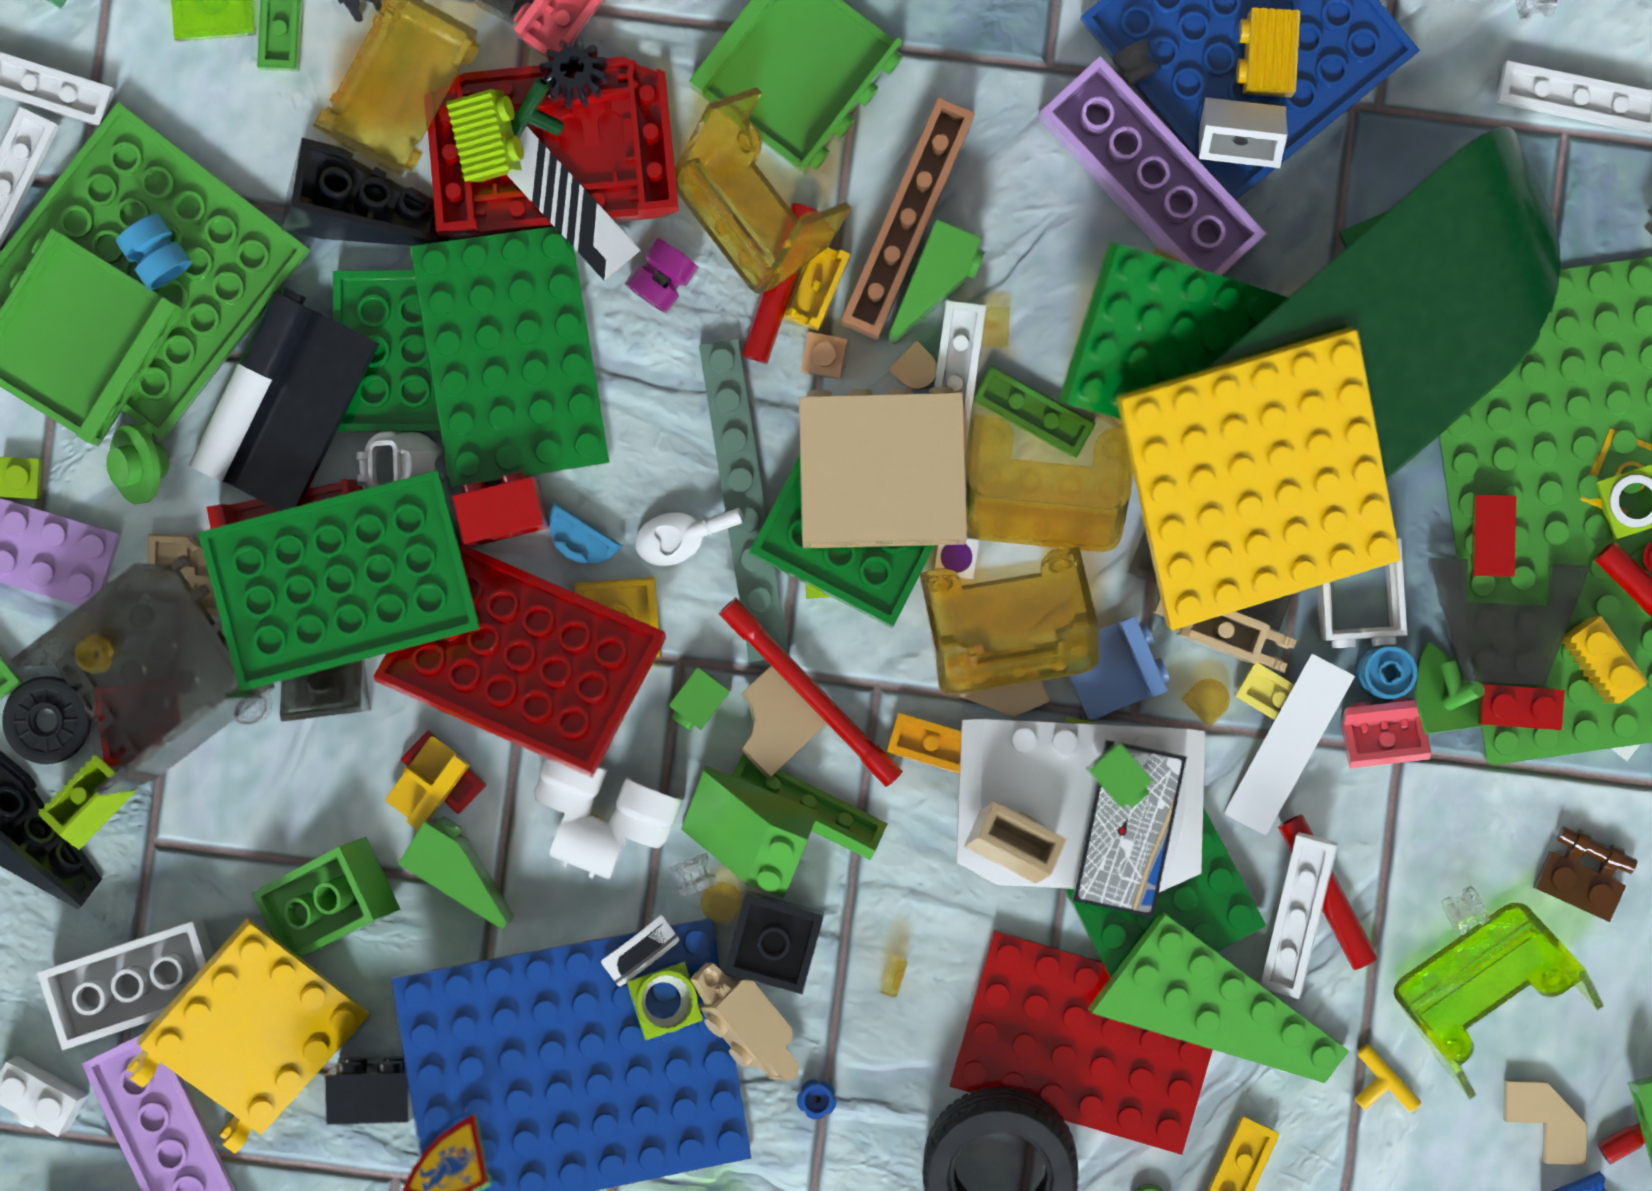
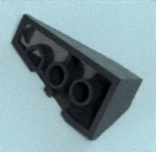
(348, 201)
(33, 847)

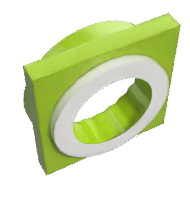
(1610, 491)
(689, 1009)

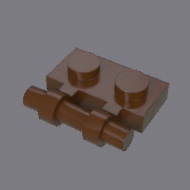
(1579, 885)

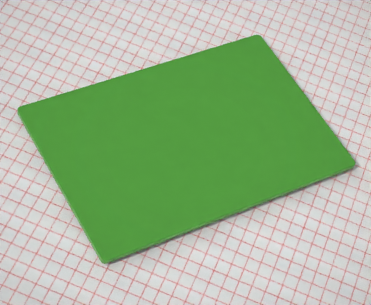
(1538, 443)

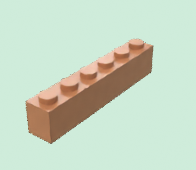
(907, 219)

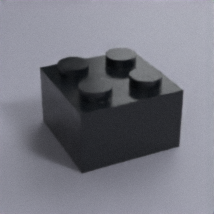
(774, 942)
(367, 1092)

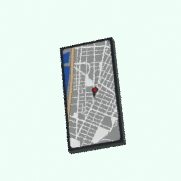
(1128, 845)

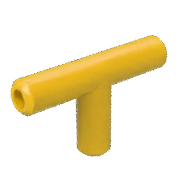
(1385, 1080)

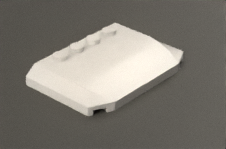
(1043, 775)

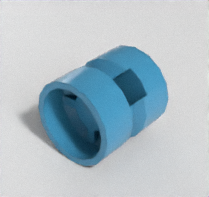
(152, 249)
(1386, 672)

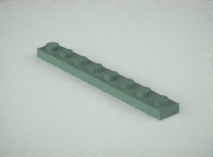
(741, 484)

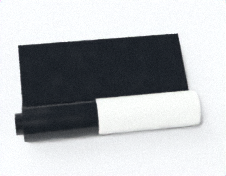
(284, 402)

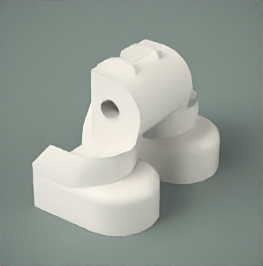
(593, 842)

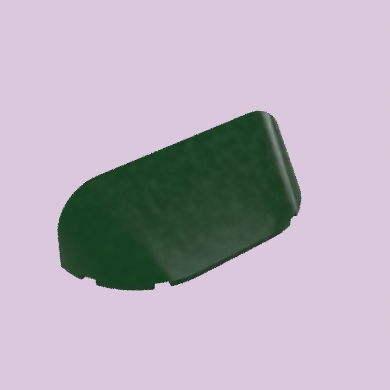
(1438, 291)

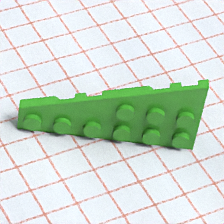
(1198, 996)

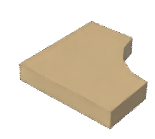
(779, 722)

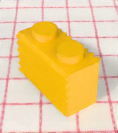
(1270, 52)
(1604, 660)

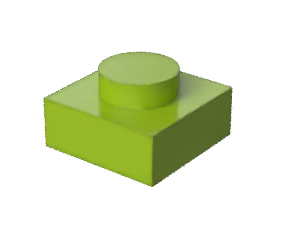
(20, 478)

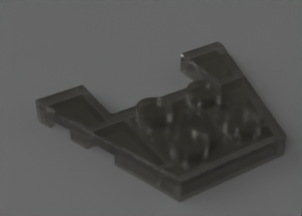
(1506, 639)

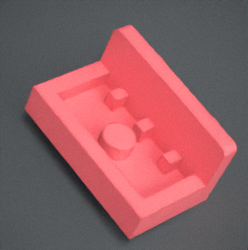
(549, 21)
(1384, 733)

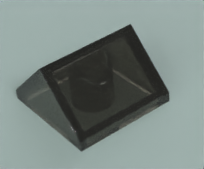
(325, 693)

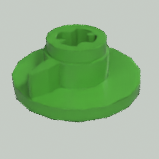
(136, 463)

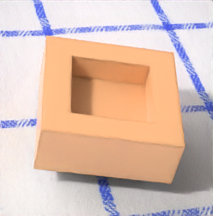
(824, 355)

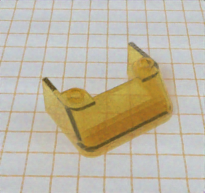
(740, 205)

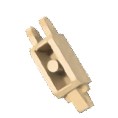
(1235, 636)
(746, 1022)

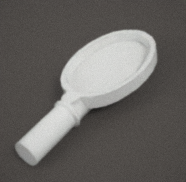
(679, 535)

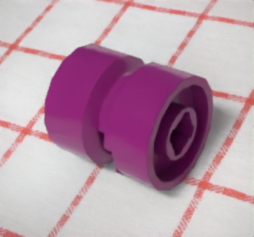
(668, 263)

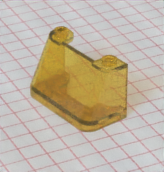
(397, 83)
(1011, 626)

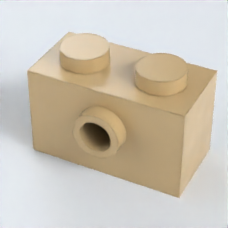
(1015, 842)

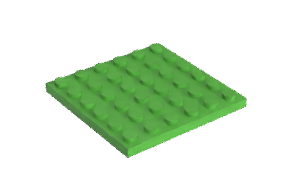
(232, 245)

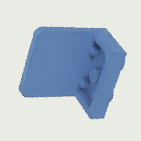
(1123, 672)

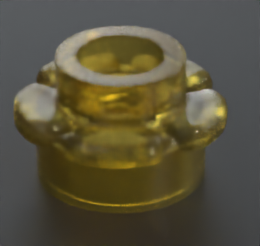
(86, 658)

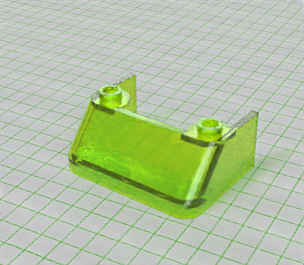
(1480, 975)

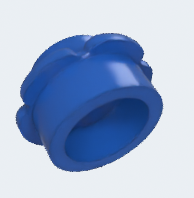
(813, 1109)

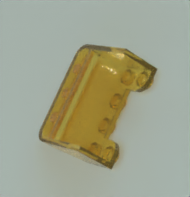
(1045, 500)

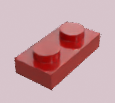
(1521, 707)

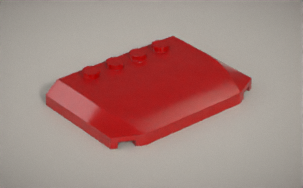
(613, 148)

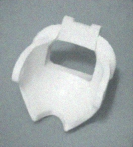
(412, 456)

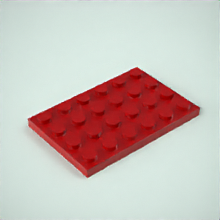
(538, 671)
(1037, 1035)

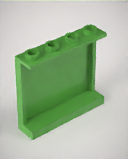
(808, 63)
(79, 336)

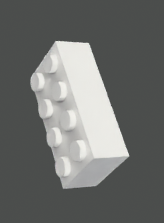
(123, 983)

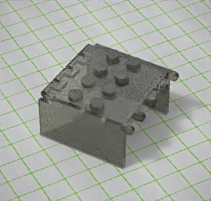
(167, 675)

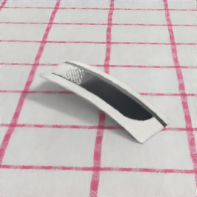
(640, 951)

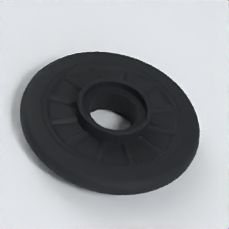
(21, 724)

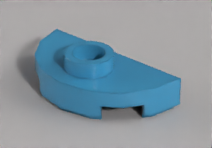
(579, 539)

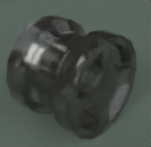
(1137, 62)

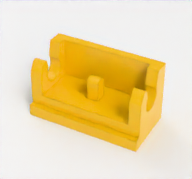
(817, 288)

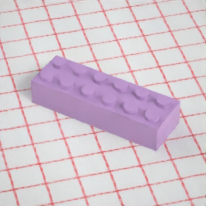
(1149, 171)

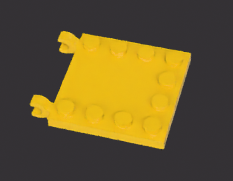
(250, 1030)

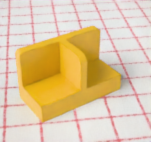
(427, 782)

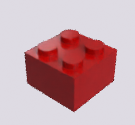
(500, 510)

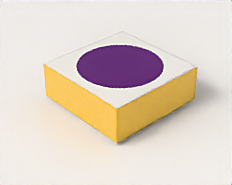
(958, 558)

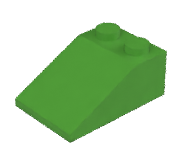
(942, 270)
(749, 829)
(452, 866)
(327, 898)

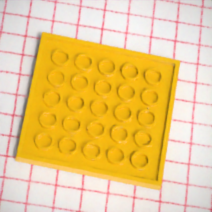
(1260, 478)

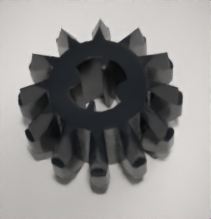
(584, 82)

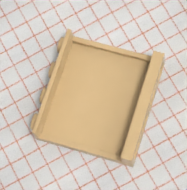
(882, 468)

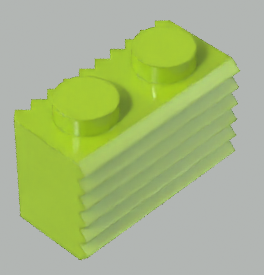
(485, 135)
(78, 808)

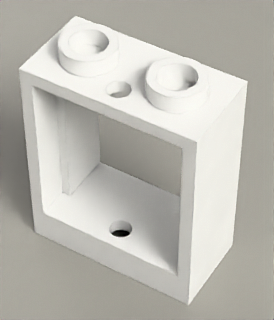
(1378, 635)

